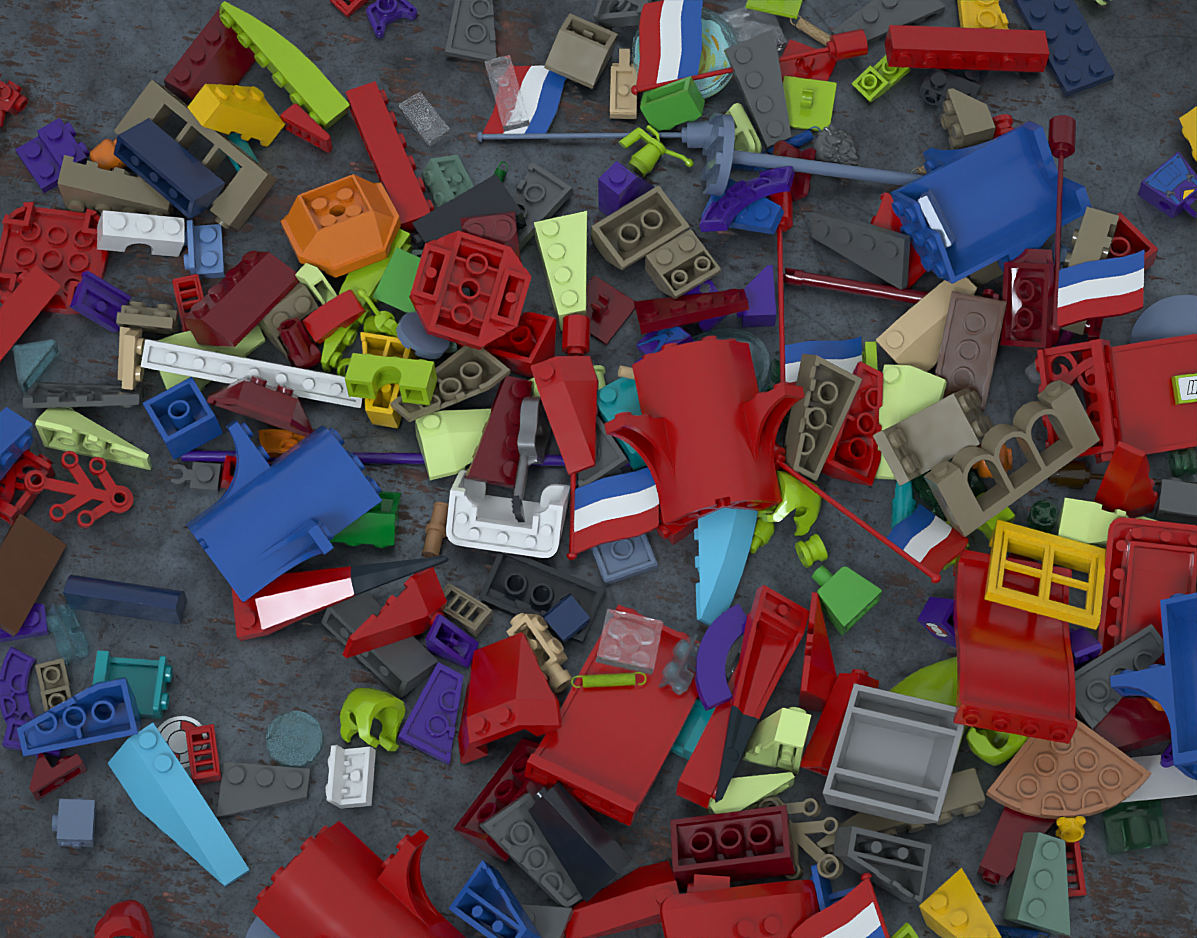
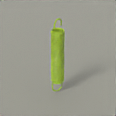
(609, 680)

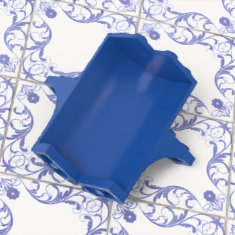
(994, 198)
(283, 508)
(1175, 682)

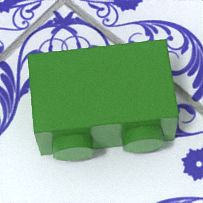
(672, 104)

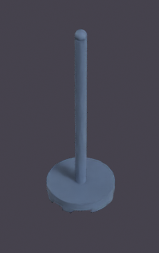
(721, 155)

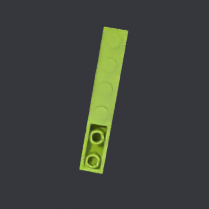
(289, 67)
(367, 279)

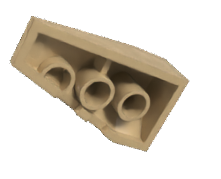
(919, 332)

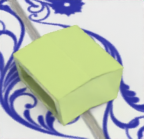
(310, 276)

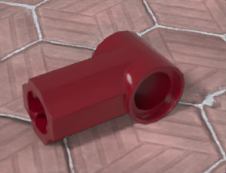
(301, 349)

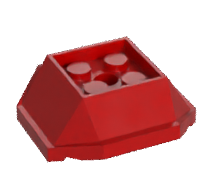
(472, 263)

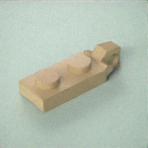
(623, 76)

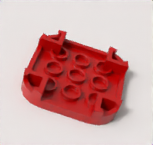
(57, 243)

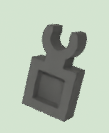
(202, 477)

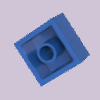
(182, 418)

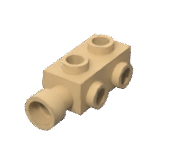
(543, 645)

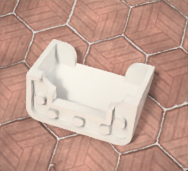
(490, 524)

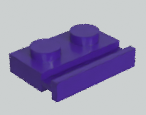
(99, 301)

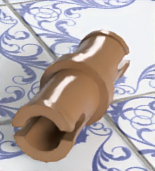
(435, 530)

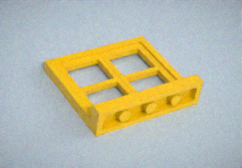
(1050, 550)

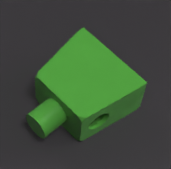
(845, 596)

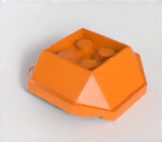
(342, 225)

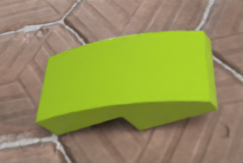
(878, 79)

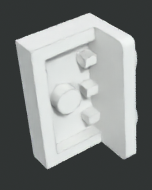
(350, 776)

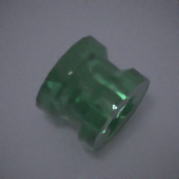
(1183, 462)
(1043, 510)

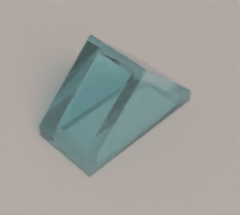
(33, 361)

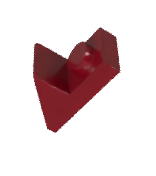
(49, 779)

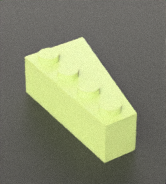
(564, 262)

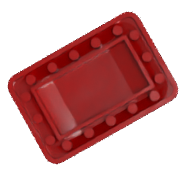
(1143, 566)
(740, 911)

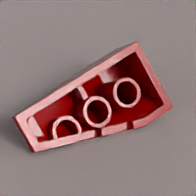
(1127, 483)
(401, 616)
(624, 904)

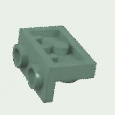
(446, 178)

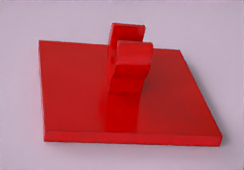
(811, 67)

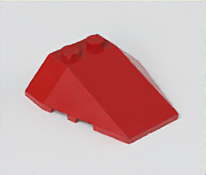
(505, 696)

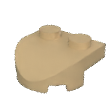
(129, 362)

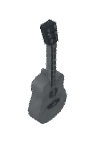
(532, 445)

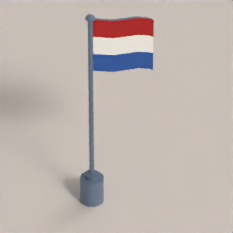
(542, 95)

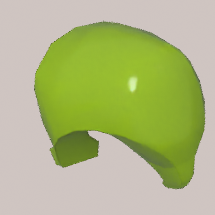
(798, 496)
(360, 709)
(994, 746)

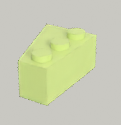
(779, 740)

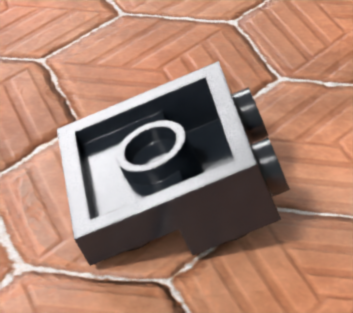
(940, 80)

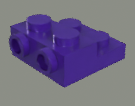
(46, 152)

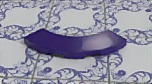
(743, 193)
(712, 657)
(14, 686)

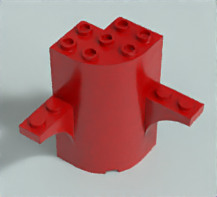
(706, 428)
(349, 892)

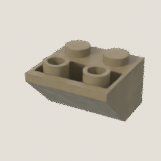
(581, 51)
(966, 120)
(680, 265)
(295, 304)

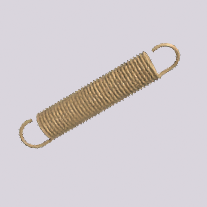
(812, 30)

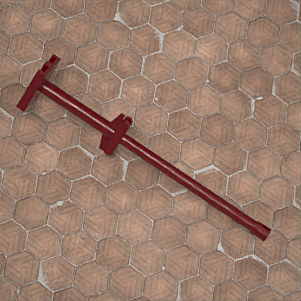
(799, 278)

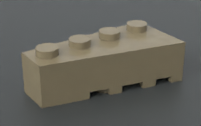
(107, 190)
(1091, 244)
(818, 415)

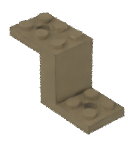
(933, 435)

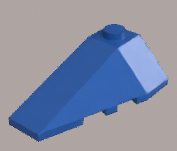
(93, 715)

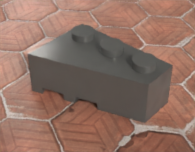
(892, 861)

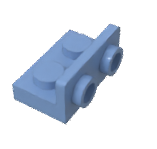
(204, 250)

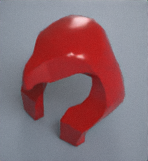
(125, 919)

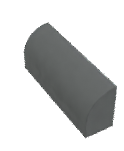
(397, 665)

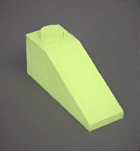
(749, 791)

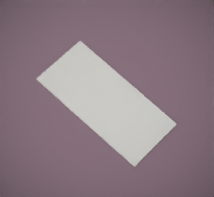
(1162, 782)

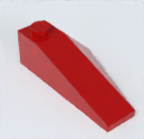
(527, 345)
(570, 398)
(855, 451)
(818, 664)

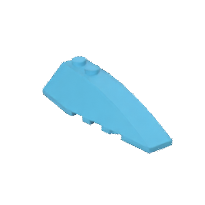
(723, 551)
(174, 804)

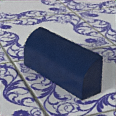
(168, 168)
(125, 599)

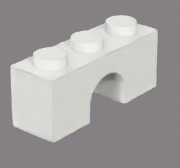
(122, 229)

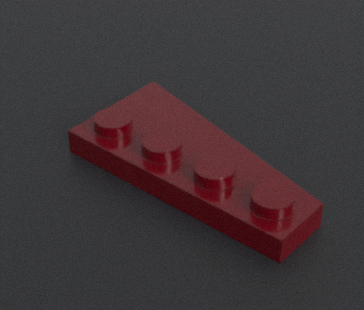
(671, 312)
(497, 452)

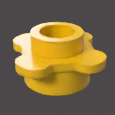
(1070, 828)

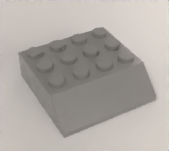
(894, 756)

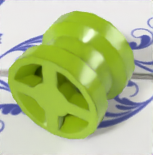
(811, 551)

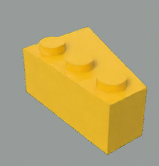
(236, 110)
(379, 409)
(957, 911)

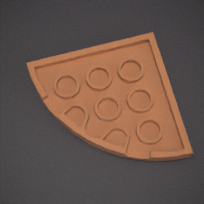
(1068, 779)

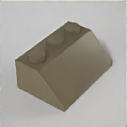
(638, 228)

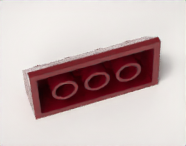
(211, 59)
(240, 300)
(500, 791)
(733, 845)

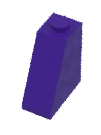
(620, 187)

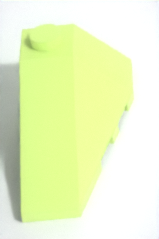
(905, 394)
(1086, 522)

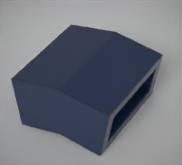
(567, 617)

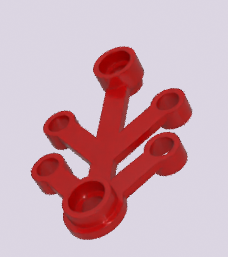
(83, 491)

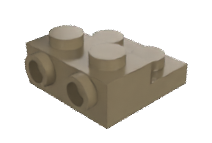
(152, 320)

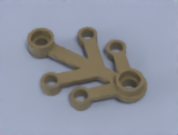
(799, 836)

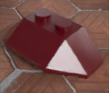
(264, 403)

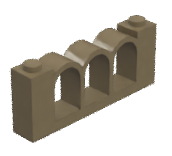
(248, 185)
(949, 479)

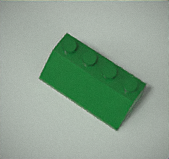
(376, 526)

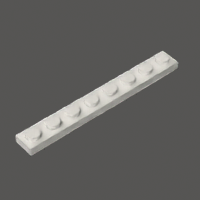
(231, 368)

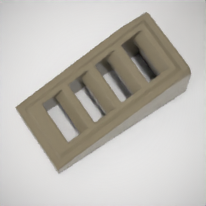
(480, 621)

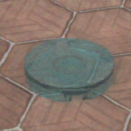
(294, 739)

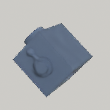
(75, 822)

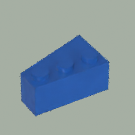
(14, 438)
(492, 907)

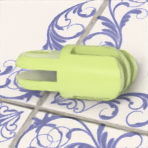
(745, 134)

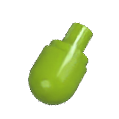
(762, 534)

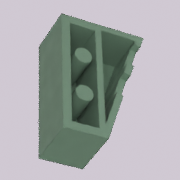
(1040, 885)

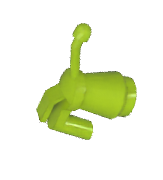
(645, 159)
(381, 323)

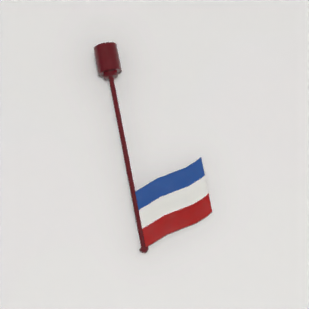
(1093, 287)

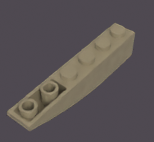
(962, 797)

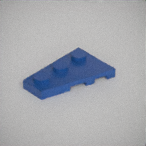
(758, 216)

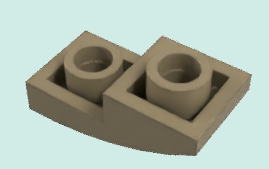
(53, 683)

